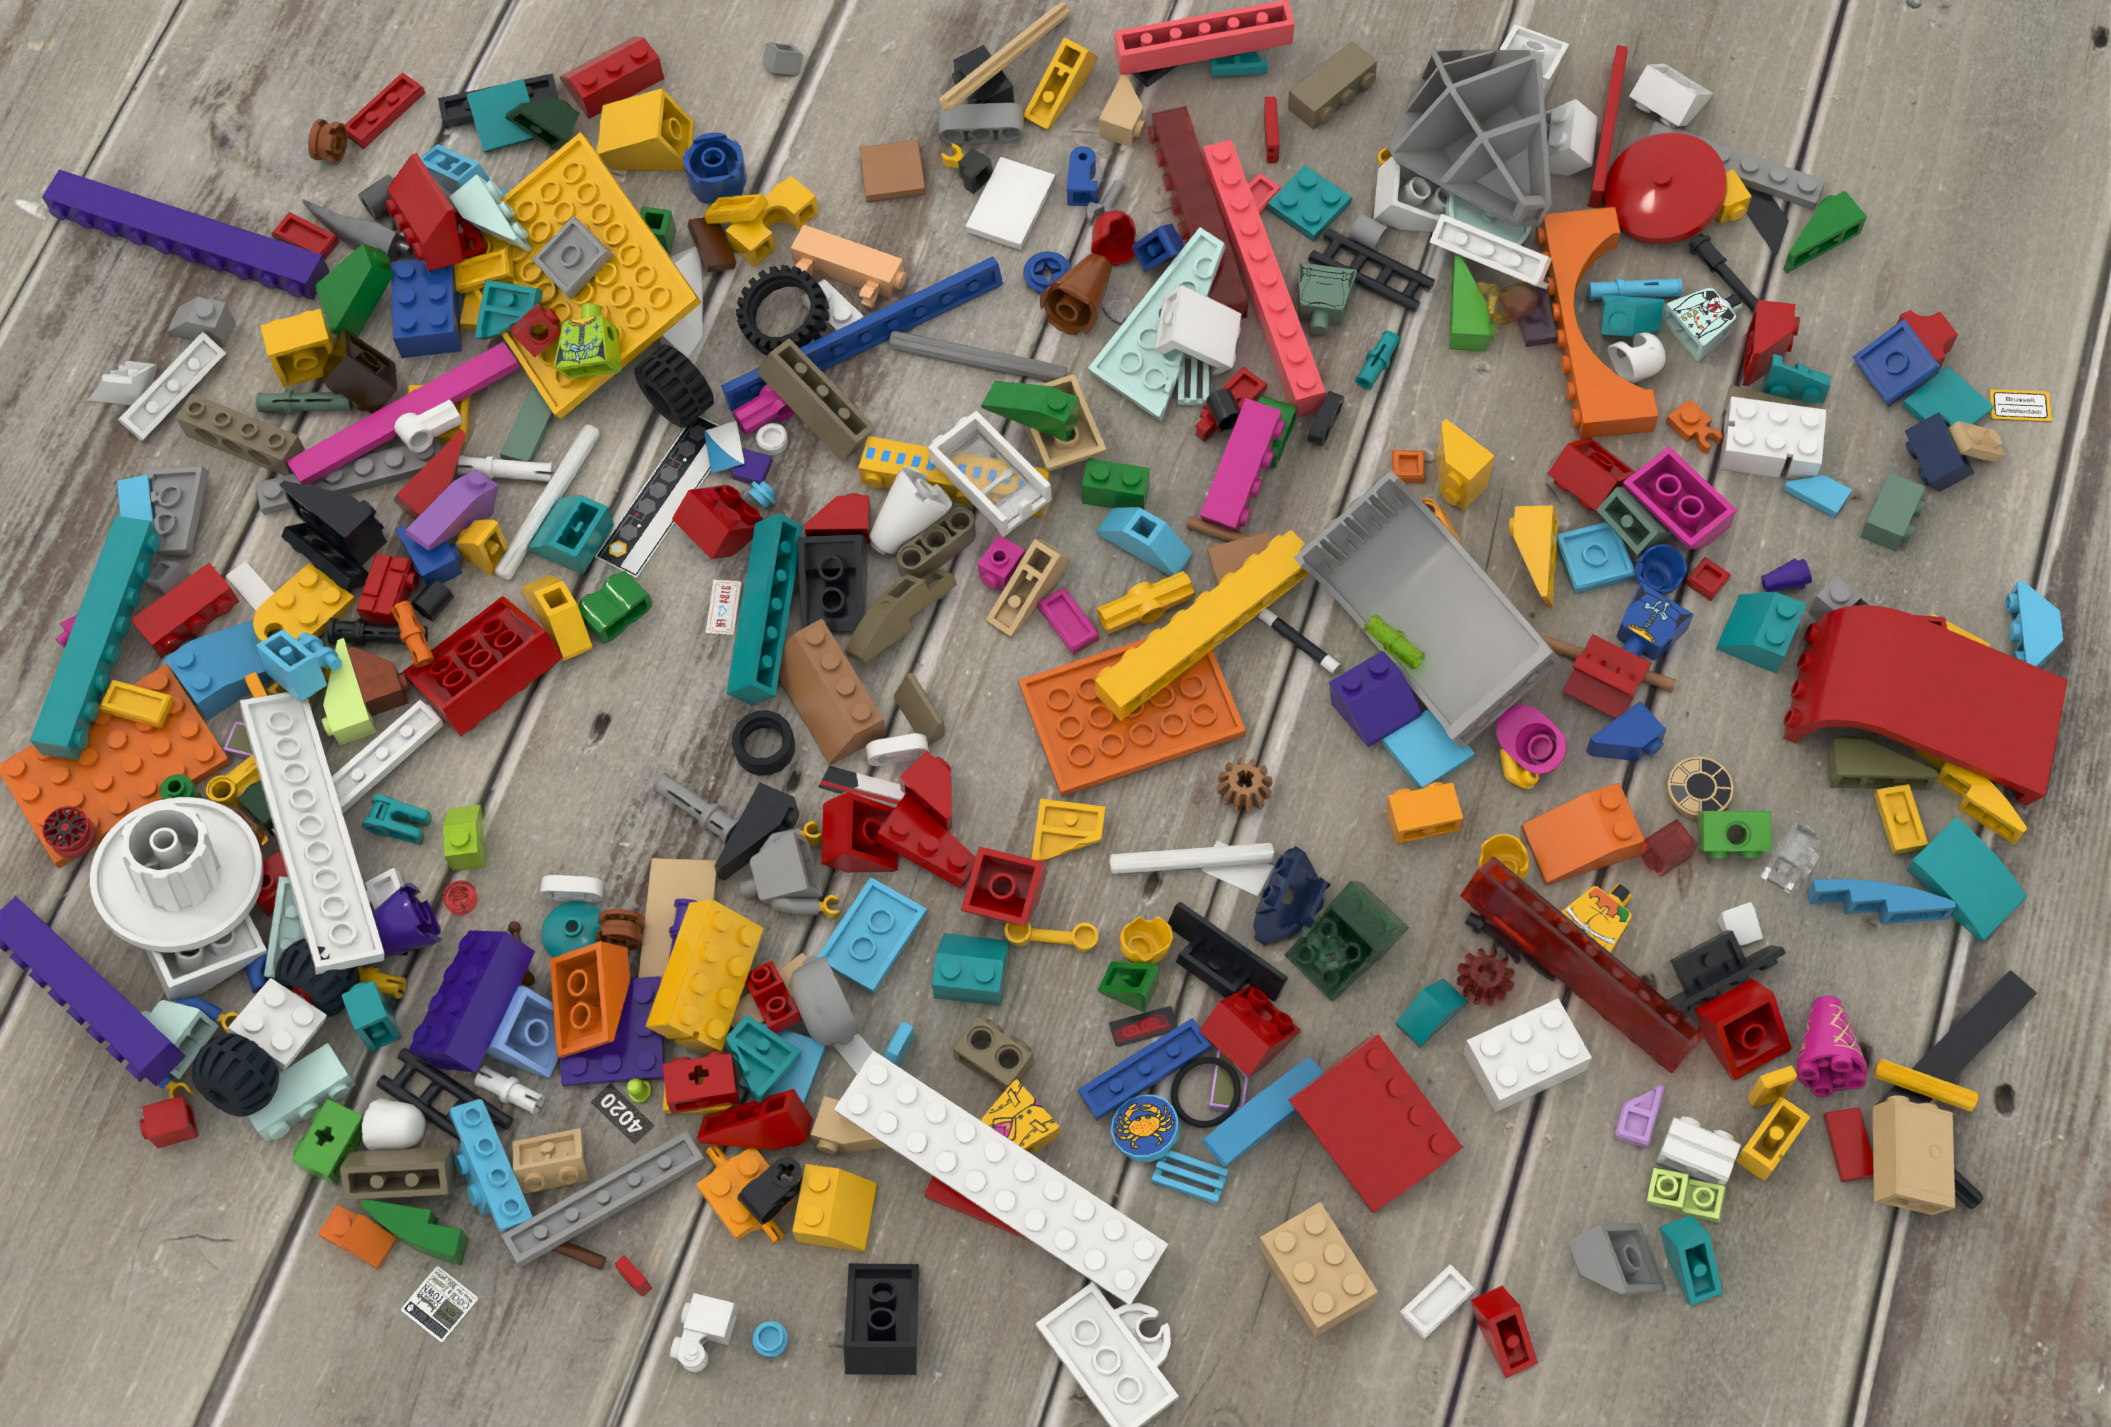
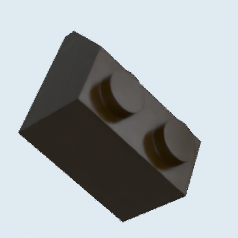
(360, 373)

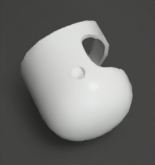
(1642, 360)

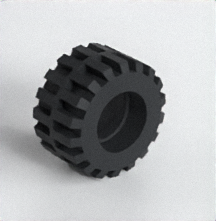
(674, 386)

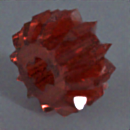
(1499, 978)

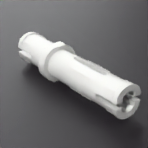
(503, 468)

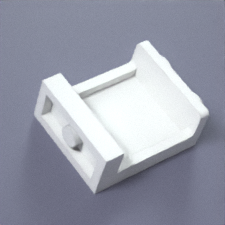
(1199, 328)

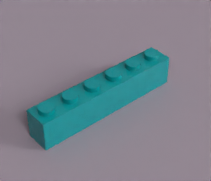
(764, 610)

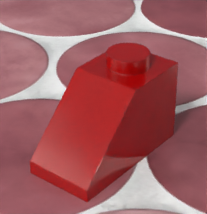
(842, 517)
(931, 787)
(1504, 1330)

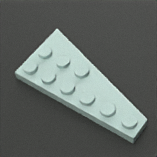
(1130, 358)

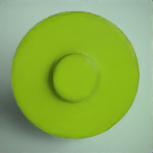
(638, 1090)

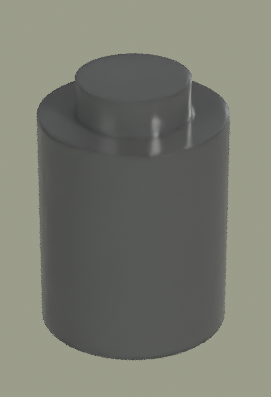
(375, 197)

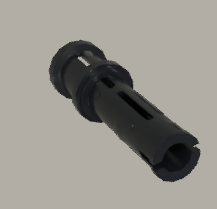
(360, 632)

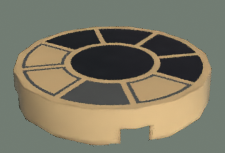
(1699, 786)

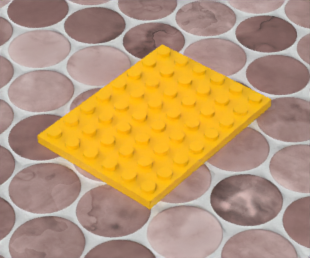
(636, 288)

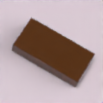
(711, 245)

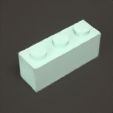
(302, 1092)

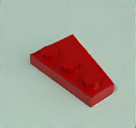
(925, 842)

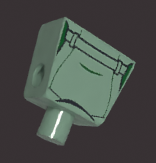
(1324, 295)

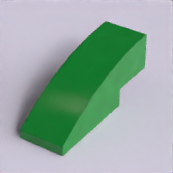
(419, 1230)

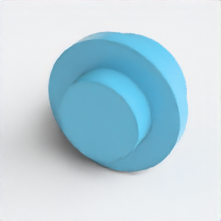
(763, 494)
(770, 1339)

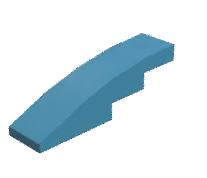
(1891, 901)
(1260, 1115)

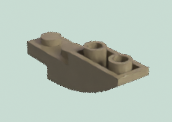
(889, 616)

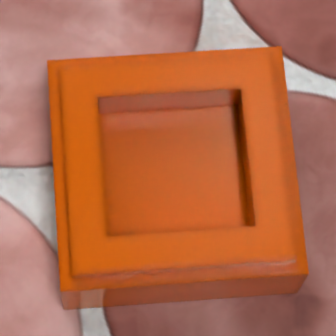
(1408, 465)

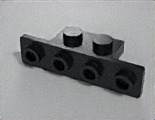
(1220, 958)
(1716, 965)

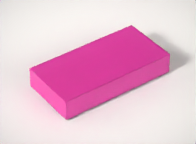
(1068, 621)

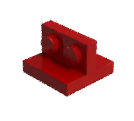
(1606, 677)

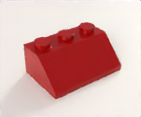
(613, 75)

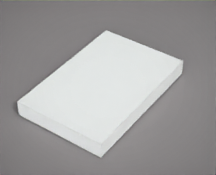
(1010, 203)

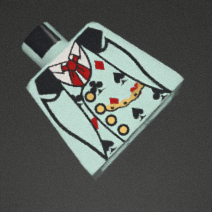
(1702, 320)

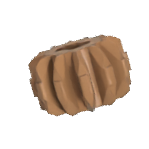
(1244, 796)

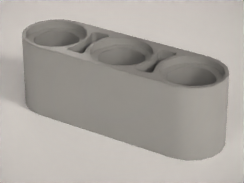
(981, 124)

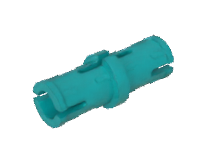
(1377, 360)

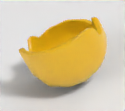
(1507, 850)
(1146, 940)

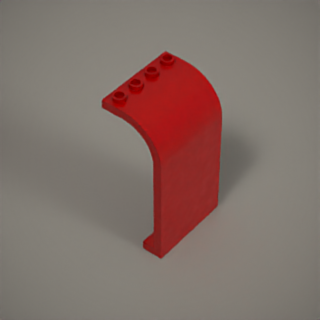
(1929, 692)

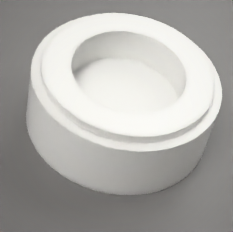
(772, 439)

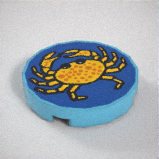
(1145, 1128)

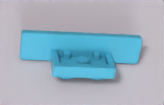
(486, 1167)

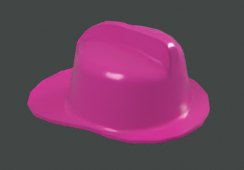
(1531, 739)

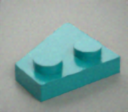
(760, 1056)

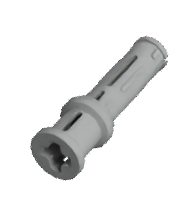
(709, 816)

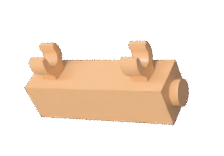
(849, 263)

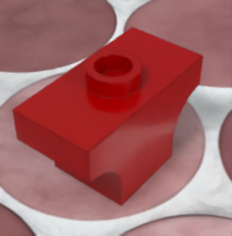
(1933, 332)

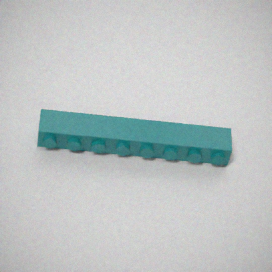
(96, 638)

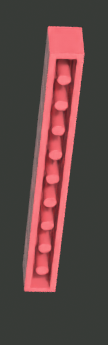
(1263, 279)

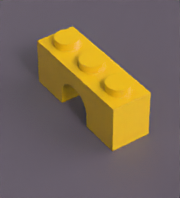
(787, 204)

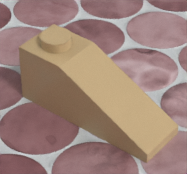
(1028, 585)
(836, 1133)

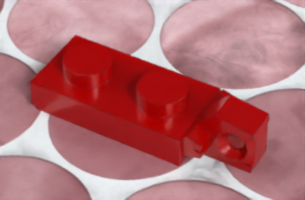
(1243, 385)

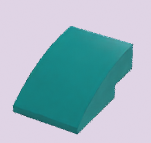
(1969, 873)

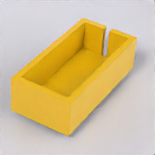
(705, 977)

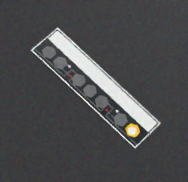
(652, 510)

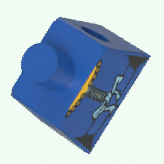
(1652, 623)

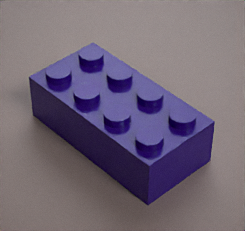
(471, 1000)

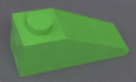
(1468, 315)

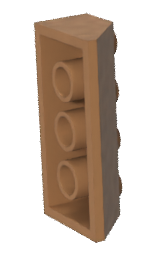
(828, 693)

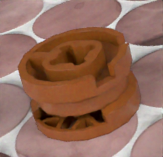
(327, 141)
(621, 928)

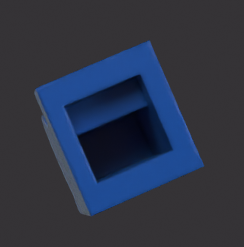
(1080, 173)

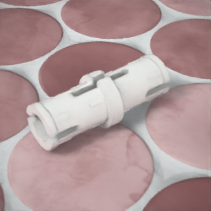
(509, 1090)

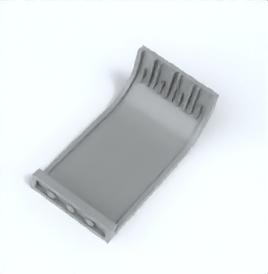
(1409, 569)

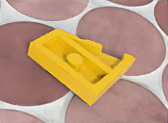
(1066, 828)

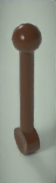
(514, 928)

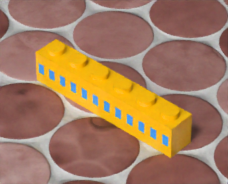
(885, 458)

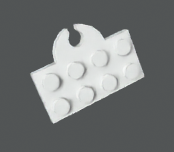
(1111, 1356)

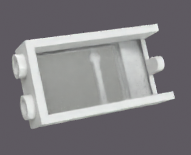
(990, 472)

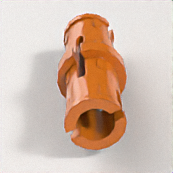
(412, 634)

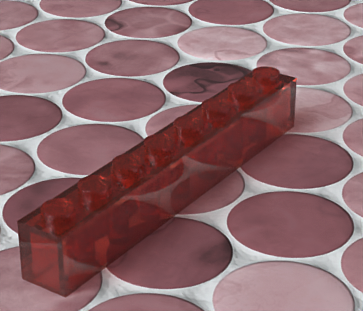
(1194, 198)
(1583, 964)

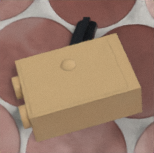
(1917, 1158)

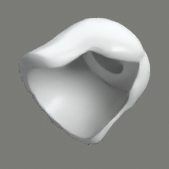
(392, 1125)

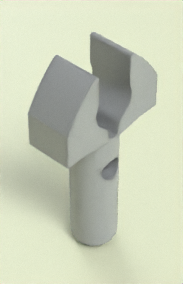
(1108, 202)

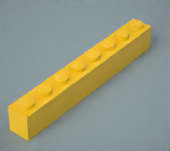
(1201, 627)

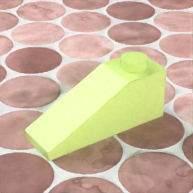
(343, 703)

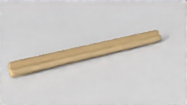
(1004, 57)

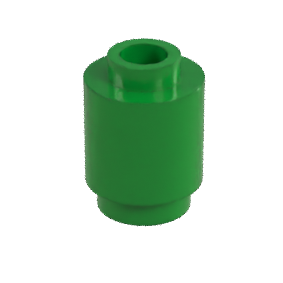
(178, 786)

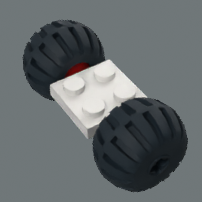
(241, 1067)

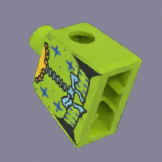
(588, 345)

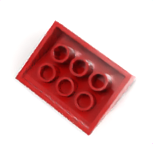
(484, 665)
(1375, 1123)

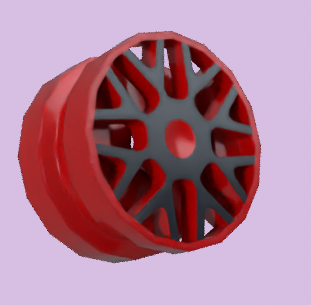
(69, 833)

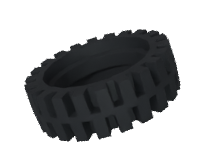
(765, 286)

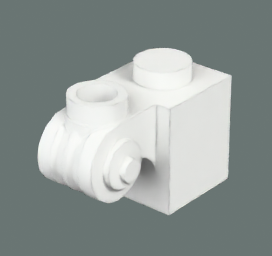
(703, 1321)

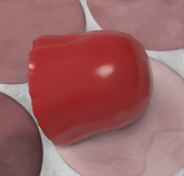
(1113, 237)

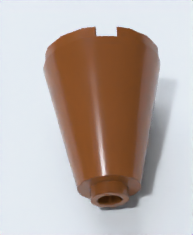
(1077, 295)

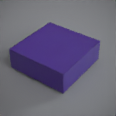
(754, 468)

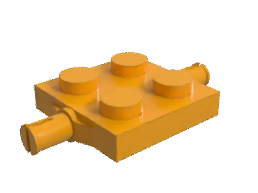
(724, 1185)

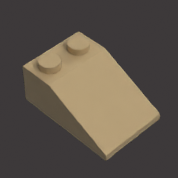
(1083, 441)

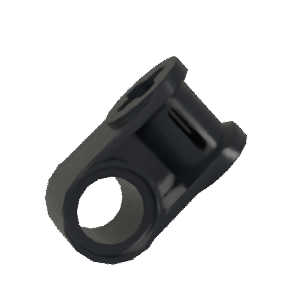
(768, 1193)

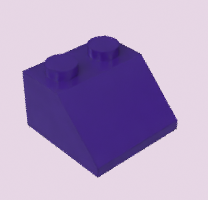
(1374, 699)

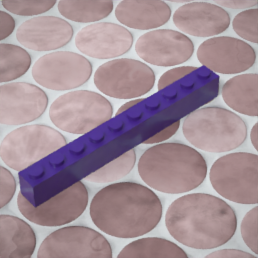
(185, 234)

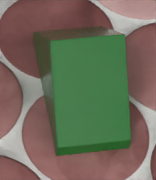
(1131, 983)

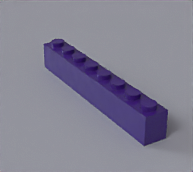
(87, 993)

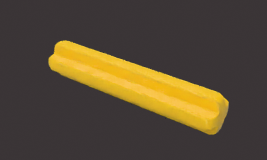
(1926, 1085)

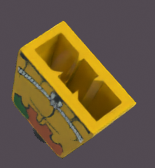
(1602, 914)

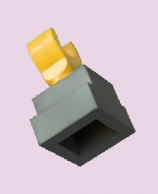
(973, 167)

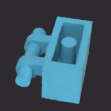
(297, 663)

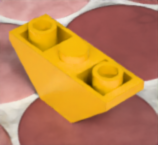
(558, 615)

